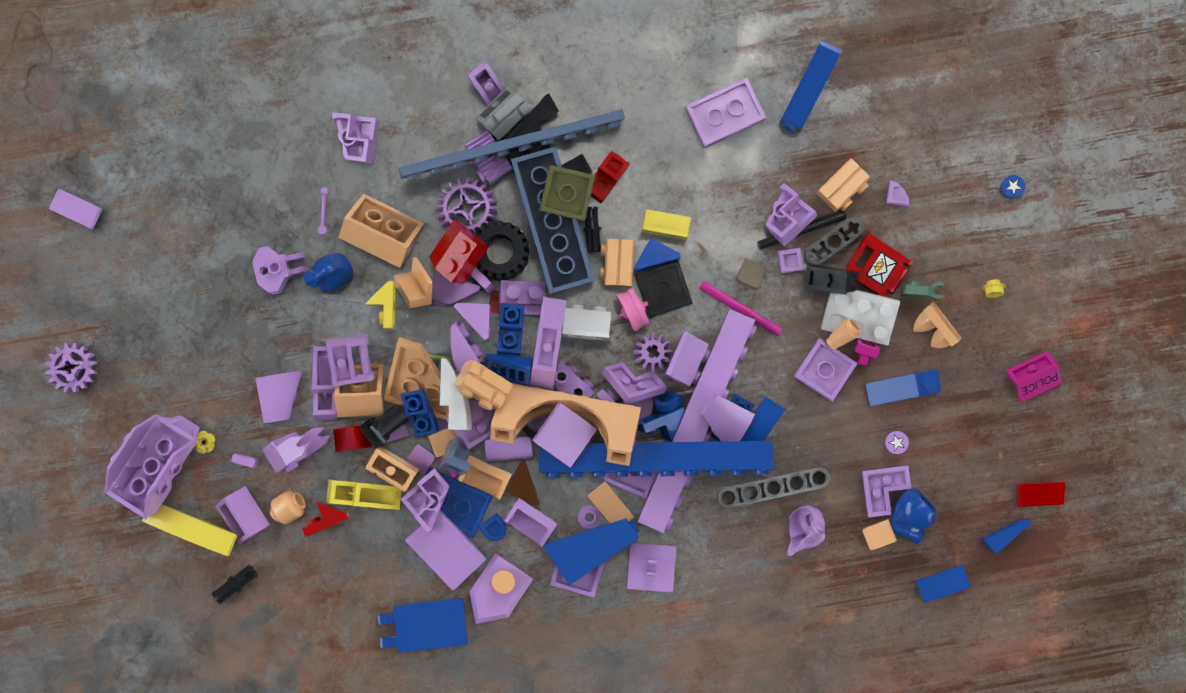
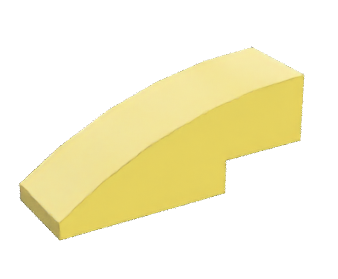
(363, 494)

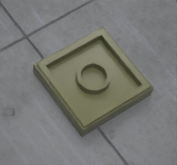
(567, 193)

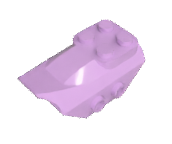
(148, 461)

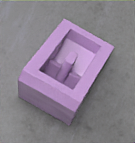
(477, 316)

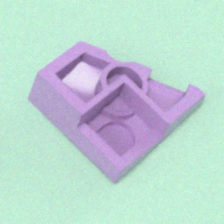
(357, 136)
(789, 216)
(277, 395)
(726, 418)
(427, 498)

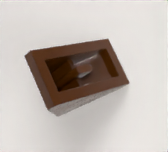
(522, 485)

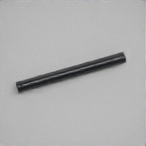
(814, 225)

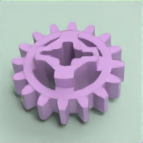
(72, 377)

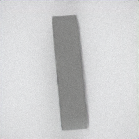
(784, 487)

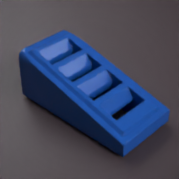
(520, 367)
(999, 539)

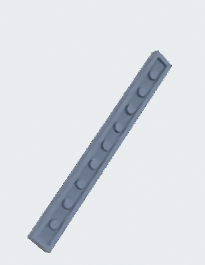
(503, 147)

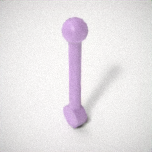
(322, 229)

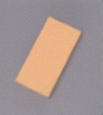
(609, 504)

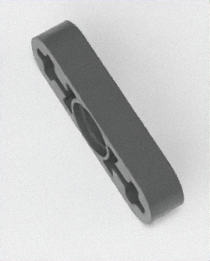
(851, 236)

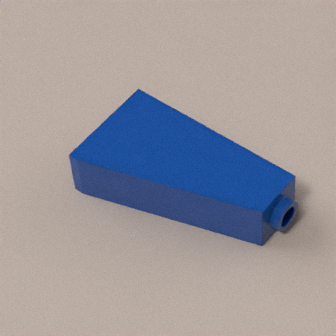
(810, 86)
(588, 549)

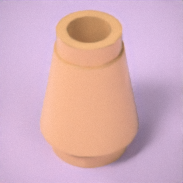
(844, 333)

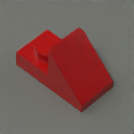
(330, 517)

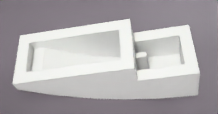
(459, 406)

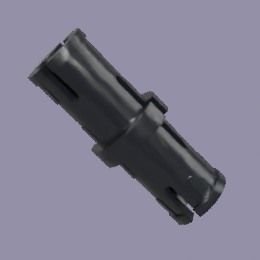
(234, 584)

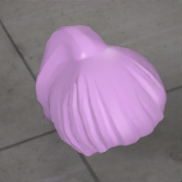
(805, 529)

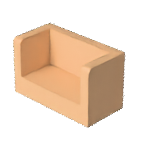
(486, 477)

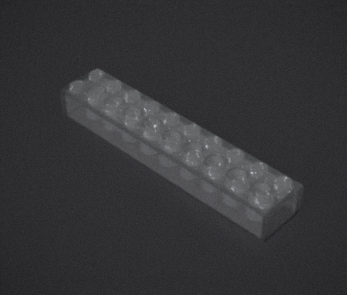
(428, 325)

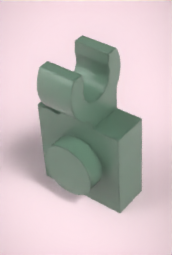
(916, 289)

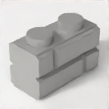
(503, 113)

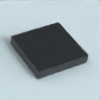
(663, 288)

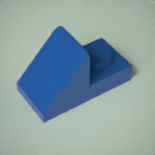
(666, 422)

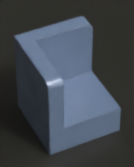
(455, 458)

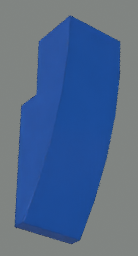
(763, 421)

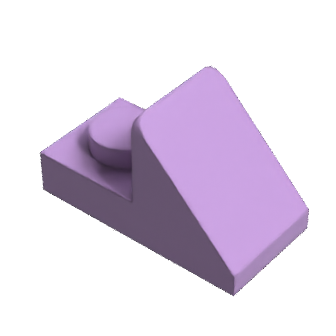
(485, 82)

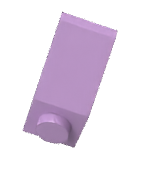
(450, 293)

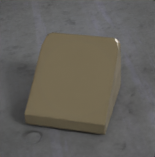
(750, 273)

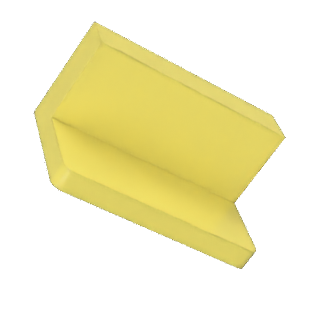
(666, 224)

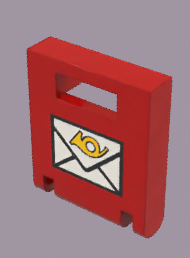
(883, 267)

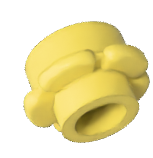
(994, 288)
(210, 442)

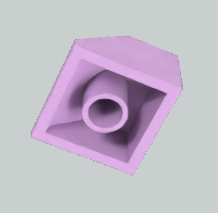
(686, 360)

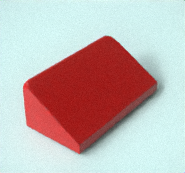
(1040, 494)

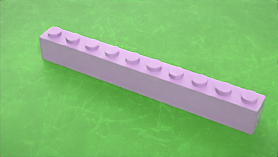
(693, 428)

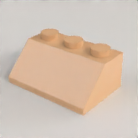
(380, 230)

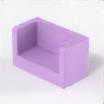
(530, 522)

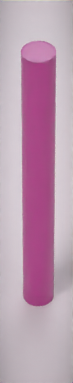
(741, 308)

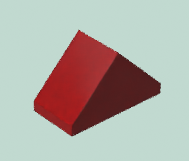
(350, 439)

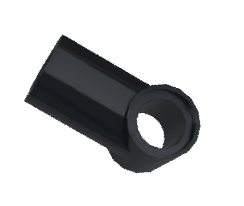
(378, 429)

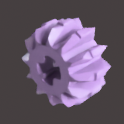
(644, 353)

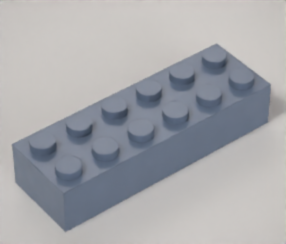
(555, 236)

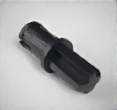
(592, 230)

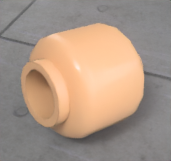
(287, 507)

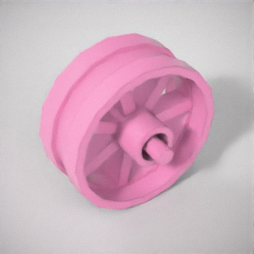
(633, 309)

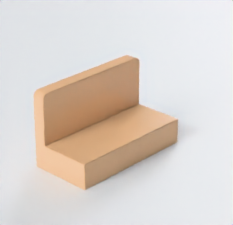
(415, 285)

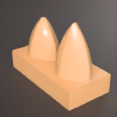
(934, 318)

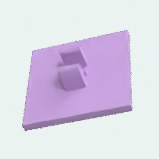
(651, 567)

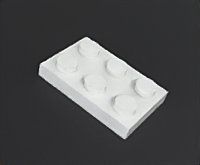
(870, 311)

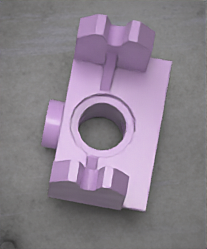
(292, 448)

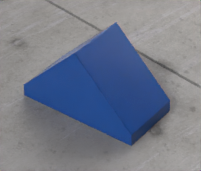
(655, 255)

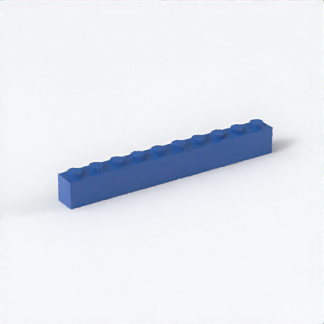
(668, 459)

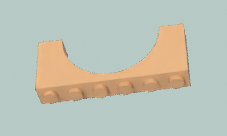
(613, 420)

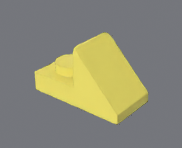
(385, 298)

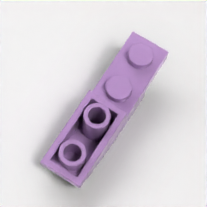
(462, 346)

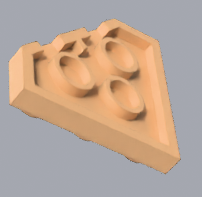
(412, 371)

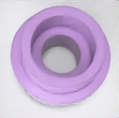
(589, 509)

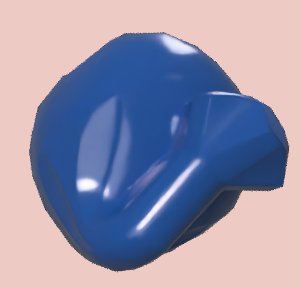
(330, 273)
(912, 515)

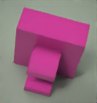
(866, 349)

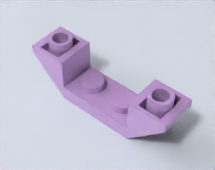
(547, 343)

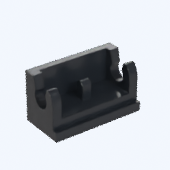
(830, 279)

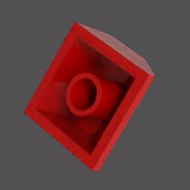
(458, 253)

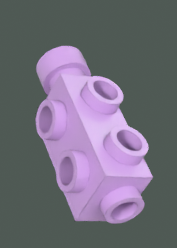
(572, 381)

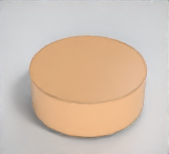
(503, 581)

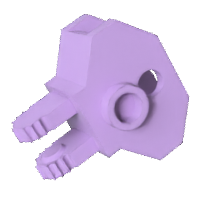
(278, 269)

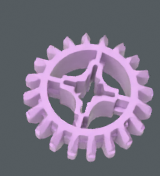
(477, 205)

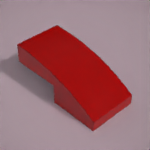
(608, 175)

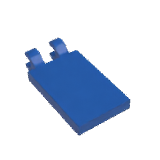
(426, 625)

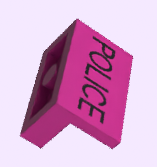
(1035, 376)

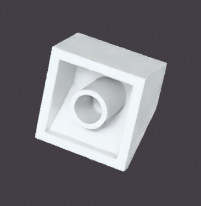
(586, 323)

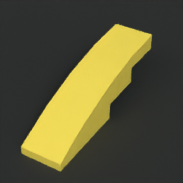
(193, 529)

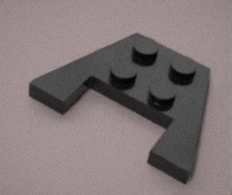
(542, 111)

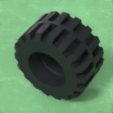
(520, 255)

